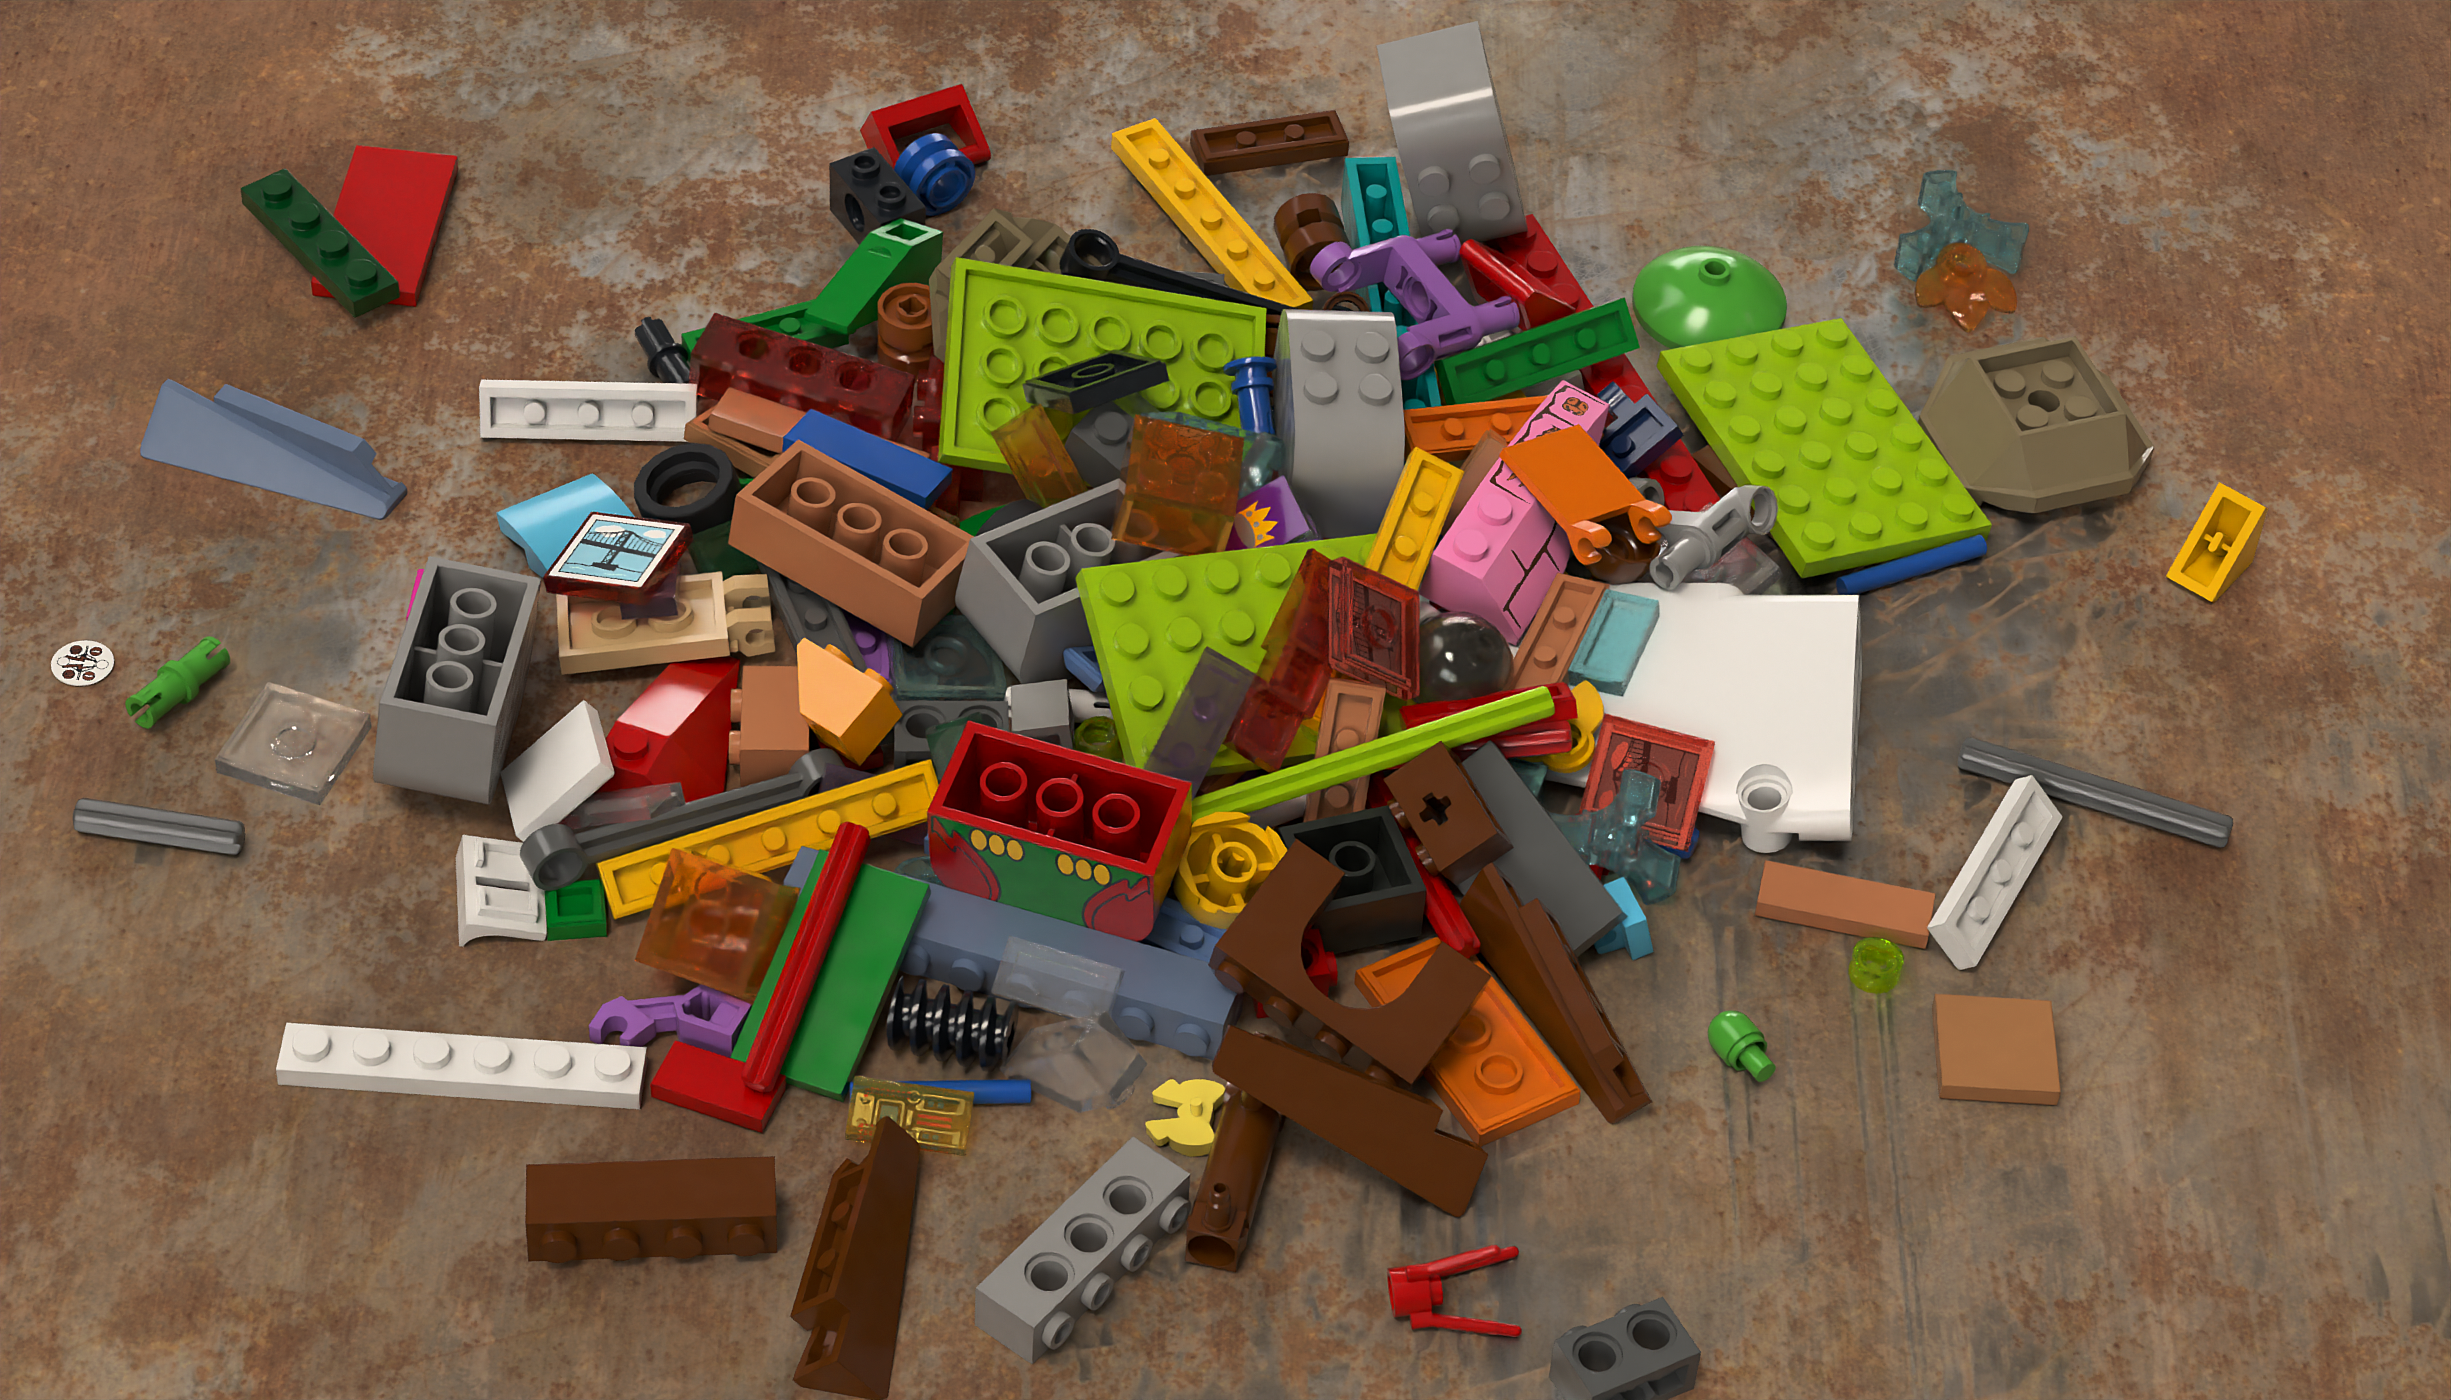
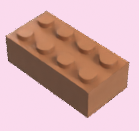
(851, 542)

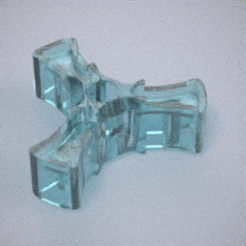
(1956, 223)
(1618, 842)

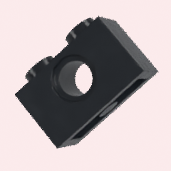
(870, 194)

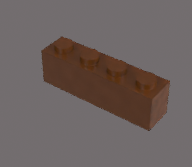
(651, 1209)

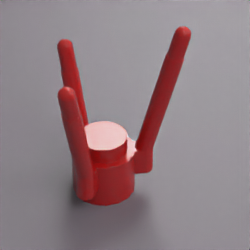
(1419, 1287)

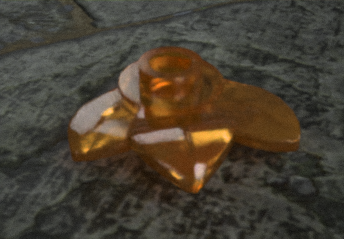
(1962, 290)

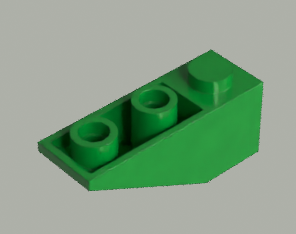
(884, 259)

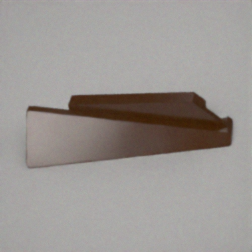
(1550, 985)
(1356, 1113)

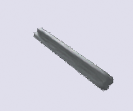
(2097, 792)

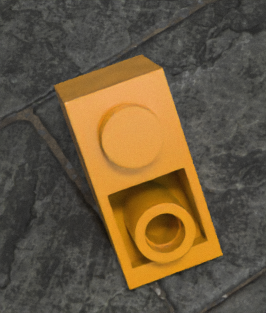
(841, 704)

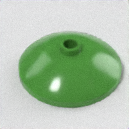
(1706, 296)

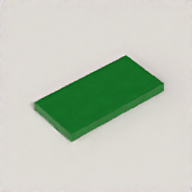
(851, 981)

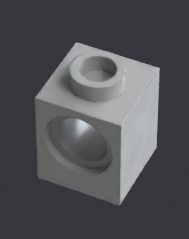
(1043, 712)

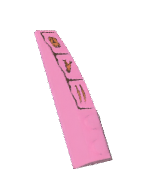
(1504, 541)

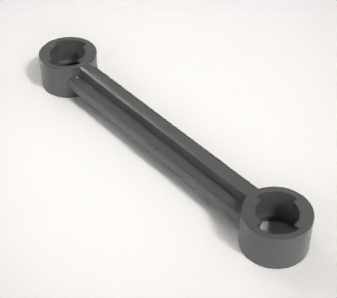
(560, 857)

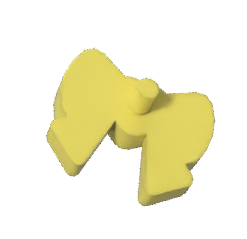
(1192, 1130)

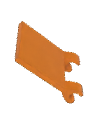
(1582, 488)

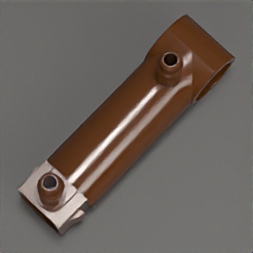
(1232, 1180)

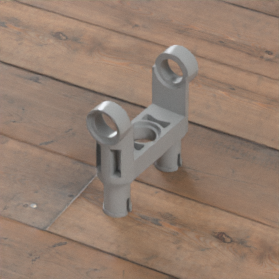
(1700, 538)

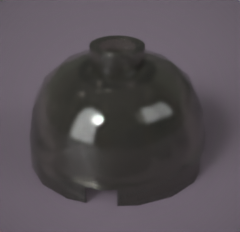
(1462, 658)

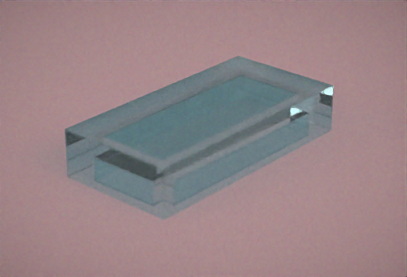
(1614, 642)

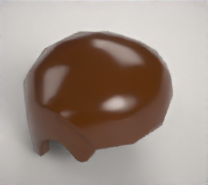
(1626, 556)

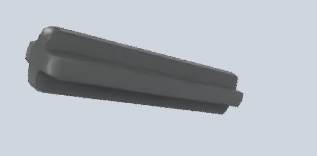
(159, 826)

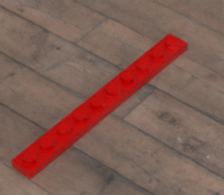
(1675, 470)

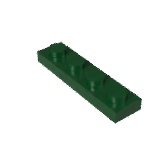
(320, 242)

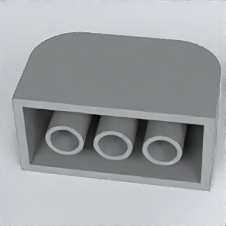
(1452, 134)
(1340, 415)
(1023, 584)
(457, 681)

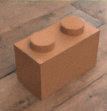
(771, 723)

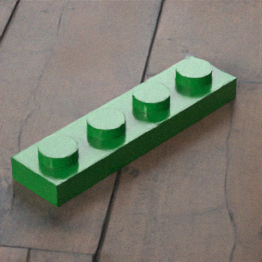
(1537, 354)

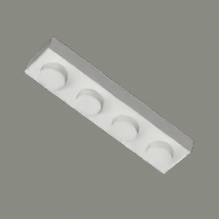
(586, 410)
(1994, 873)

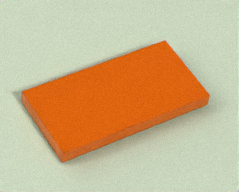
(1493, 1067)

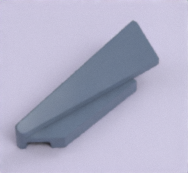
(267, 449)

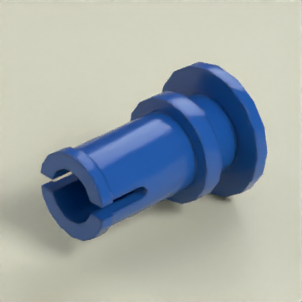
(1253, 391)

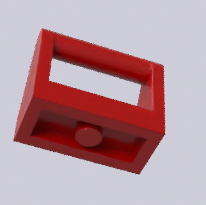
(924, 113)
(1498, 275)

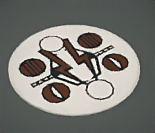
(82, 663)

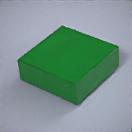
(576, 911)

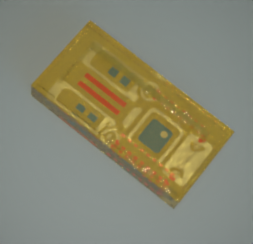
(931, 1115)

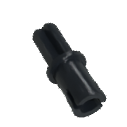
(665, 357)

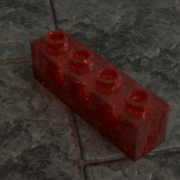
(801, 376)

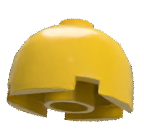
(1224, 866)

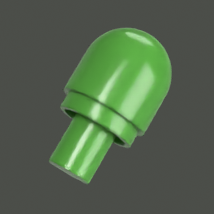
(1740, 1044)

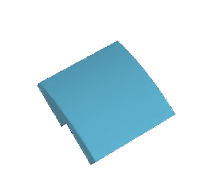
(552, 518)

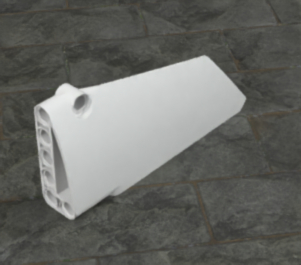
(1773, 691)

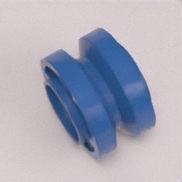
(936, 172)

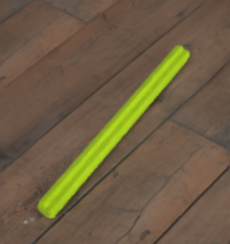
(1376, 754)

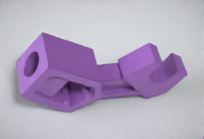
(644, 1018)

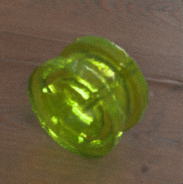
(1871, 976)

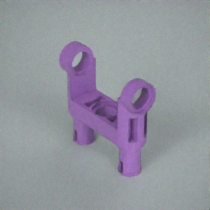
(1411, 274)

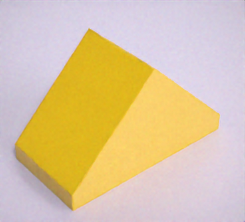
(2219, 544)

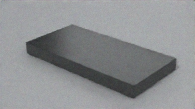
(1542, 857)

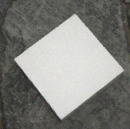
(557, 771)

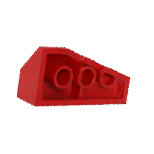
(677, 730)

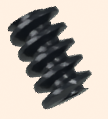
(951, 1026)

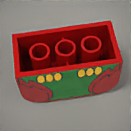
(1058, 831)

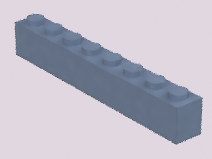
(1161, 995)

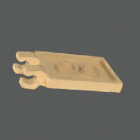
(709, 624)

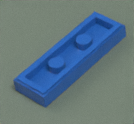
(875, 458)

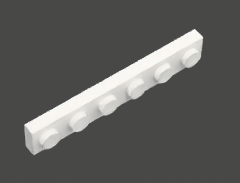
(462, 1066)

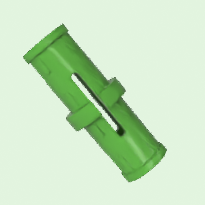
(177, 682)

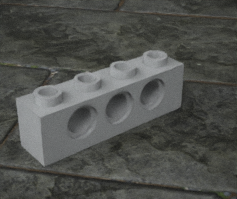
(1083, 1251)

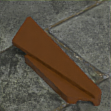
(858, 1270)

